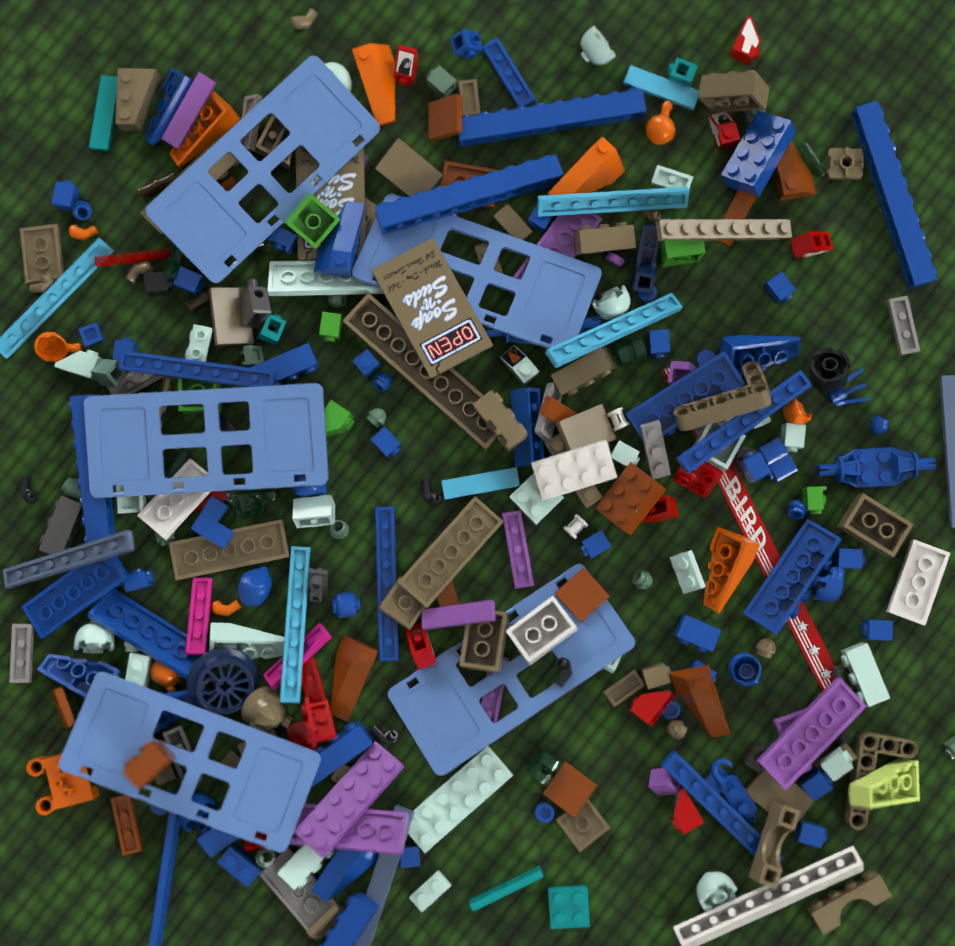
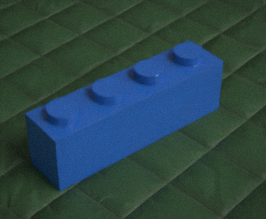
(291, 364)
(526, 408)
(352, 921)

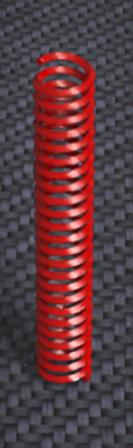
(134, 259)

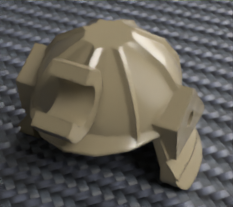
(264, 710)

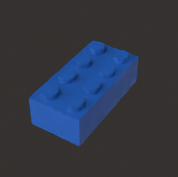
(758, 153)

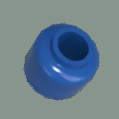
(345, 604)

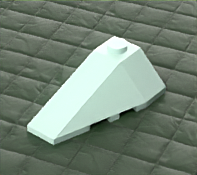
(248, 640)

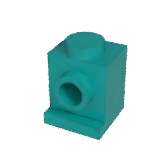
(685, 68)
(269, 336)

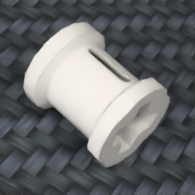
(619, 422)
(575, 526)

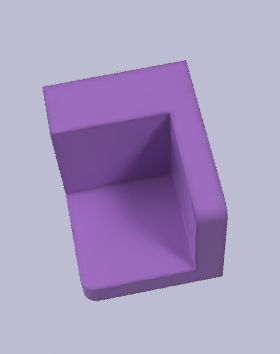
(678, 370)
(663, 783)

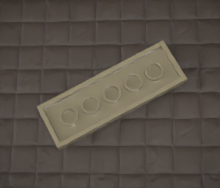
(247, 547)
(450, 552)

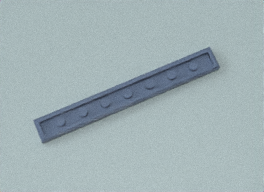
(947, 394)
(68, 559)
(381, 883)

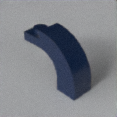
(645, 260)

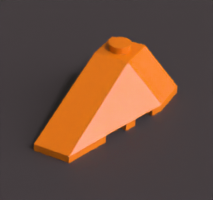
(377, 75)
(214, 120)
(594, 170)
(729, 562)

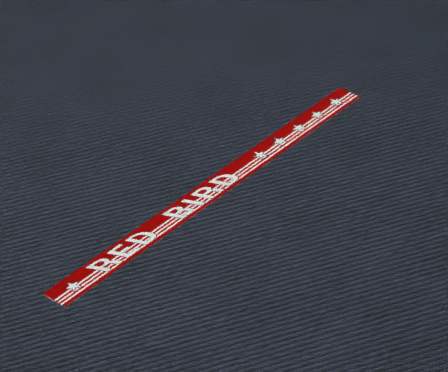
(767, 558)

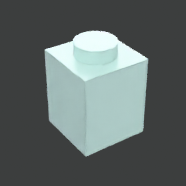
(793, 436)
(624, 454)
(837, 763)

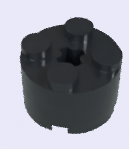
(829, 370)

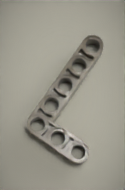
(727, 404)
(871, 751)

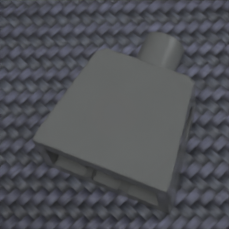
(254, 305)

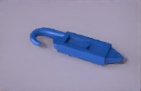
(734, 791)

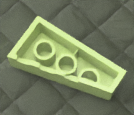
(888, 785)

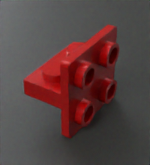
(700, 480)
(318, 722)

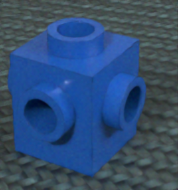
(466, 44)

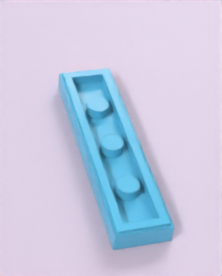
(661, 87)
(480, 483)

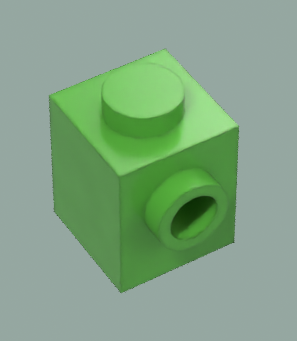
(331, 326)

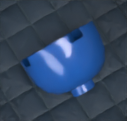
(203, 799)

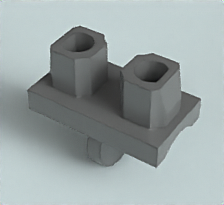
(317, 584)

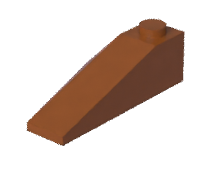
(793, 176)
(350, 673)
(701, 697)

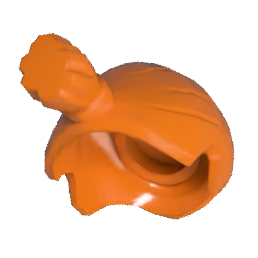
(661, 128)
(53, 347)
(794, 413)
(164, 676)

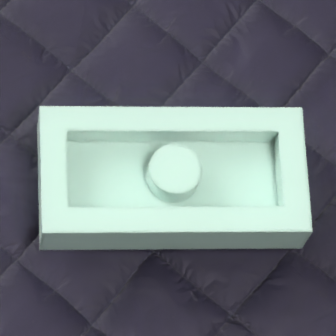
(670, 178)
(430, 890)

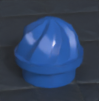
(81, 210)
(382, 381)
(878, 425)
(796, 509)

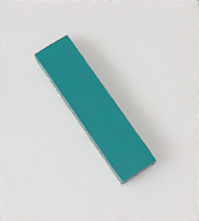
(104, 114)
(506, 888)

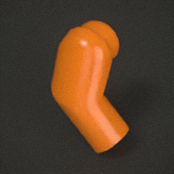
(81, 234)
(225, 610)

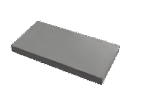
(300, 902)

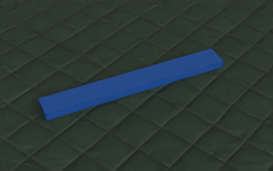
(195, 370)
(741, 424)
(385, 580)
(712, 802)
(165, 878)

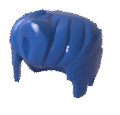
(308, 490)
(830, 585)
(254, 586)
(744, 669)

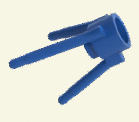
(838, 396)

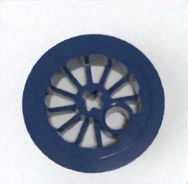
(198, 677)

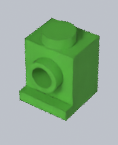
(814, 499)

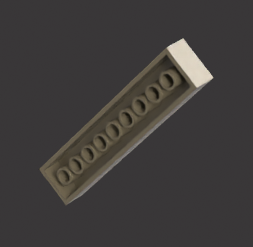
(447, 391)

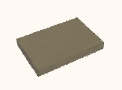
(408, 169)
(41, 252)
(226, 317)
(586, 428)
(765, 790)

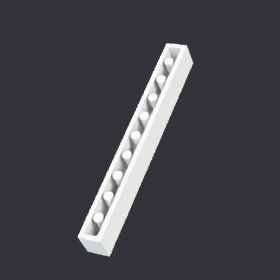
(768, 899)

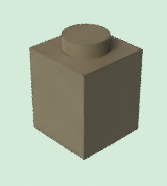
(656, 675)

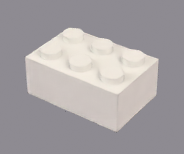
(541, 630)

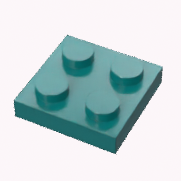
(568, 906)

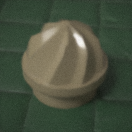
(766, 648)
(676, 729)

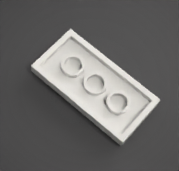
(574, 470)
(168, 511)
(918, 582)

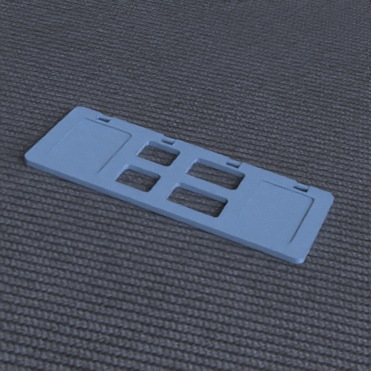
(209, 220)
(547, 300)
(284, 436)
(447, 712)
(263, 791)

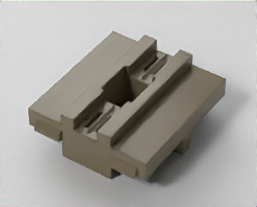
(839, 171)

